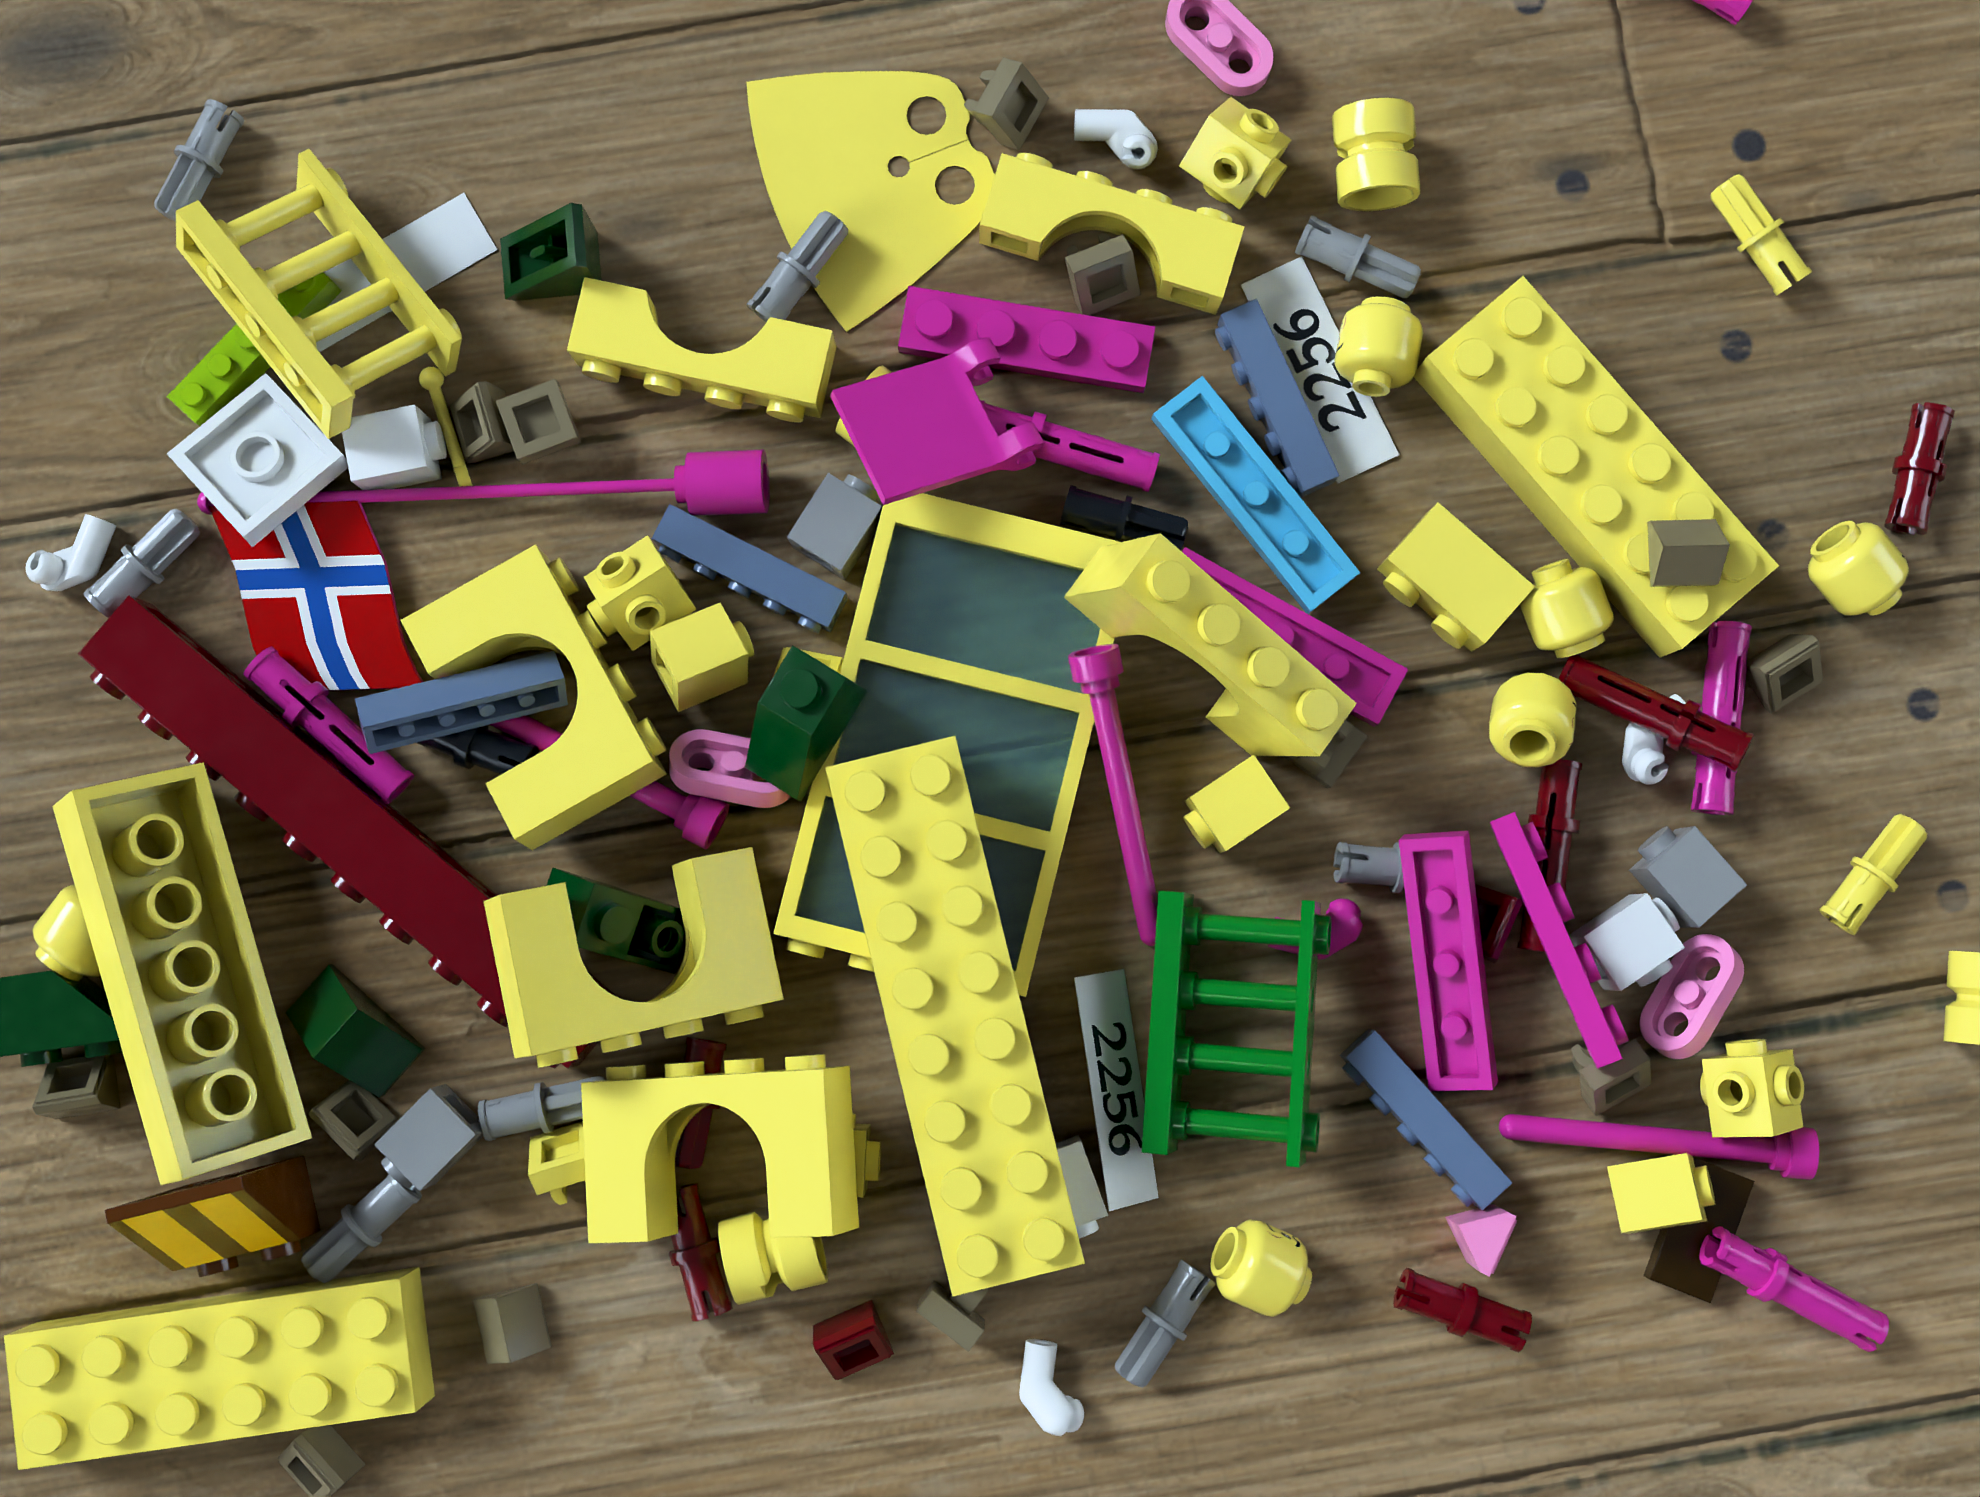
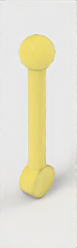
(432, 380)

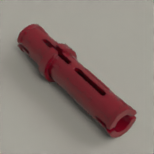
(1657, 713)
(1555, 826)

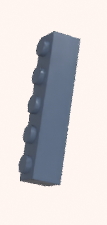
(1275, 398)
(749, 570)
(461, 702)
(1424, 1120)

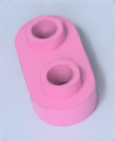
(1224, 39)
(727, 775)
(1686, 996)

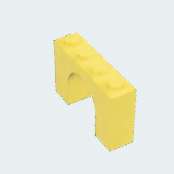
(1272, 694)
(603, 749)
(558, 1004)
(795, 1112)

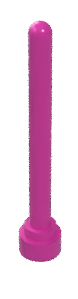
(1098, 673)
(695, 815)
(1791, 1153)

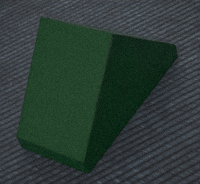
(551, 255)
(352, 1033)

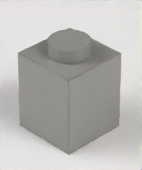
(837, 524)
(1686, 874)
(429, 1138)

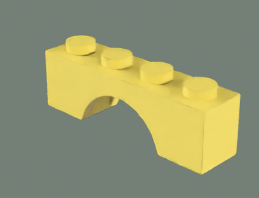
(1039, 205)
(778, 368)

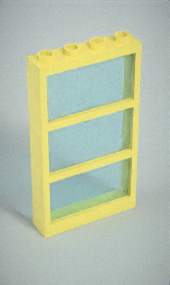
(973, 642)

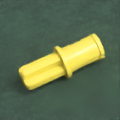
(1758, 232)
(1874, 873)

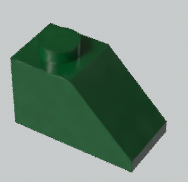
(800, 722)

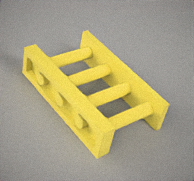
(290, 341)

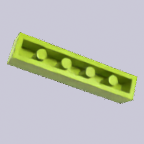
(236, 362)

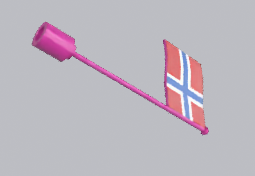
(326, 590)

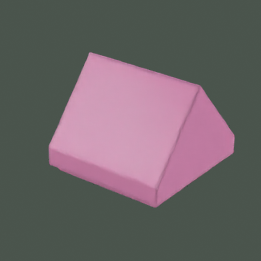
(1482, 1235)

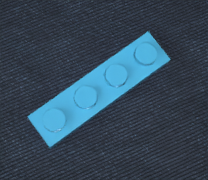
(1255, 495)

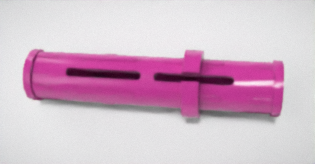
(1135, 465)
(274, 674)
(1724, 701)
(1774, 1279)

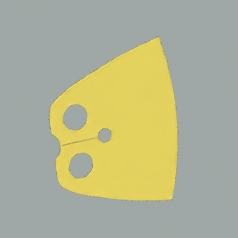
(829, 149)

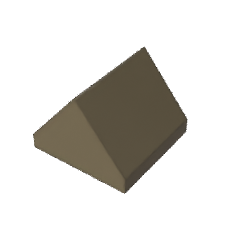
(480, 423)
(1686, 552)
(1785, 670)
(78, 1088)
(353, 1119)
(512, 1324)
(320, 1461)

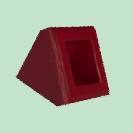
(1496, 918)
(851, 1340)

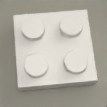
(259, 459)

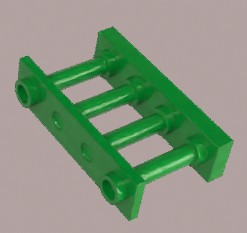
(1176, 1055)

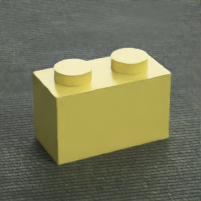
(1454, 579)

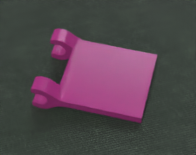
(929, 425)

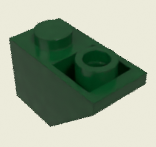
(623, 922)
(52, 1013)

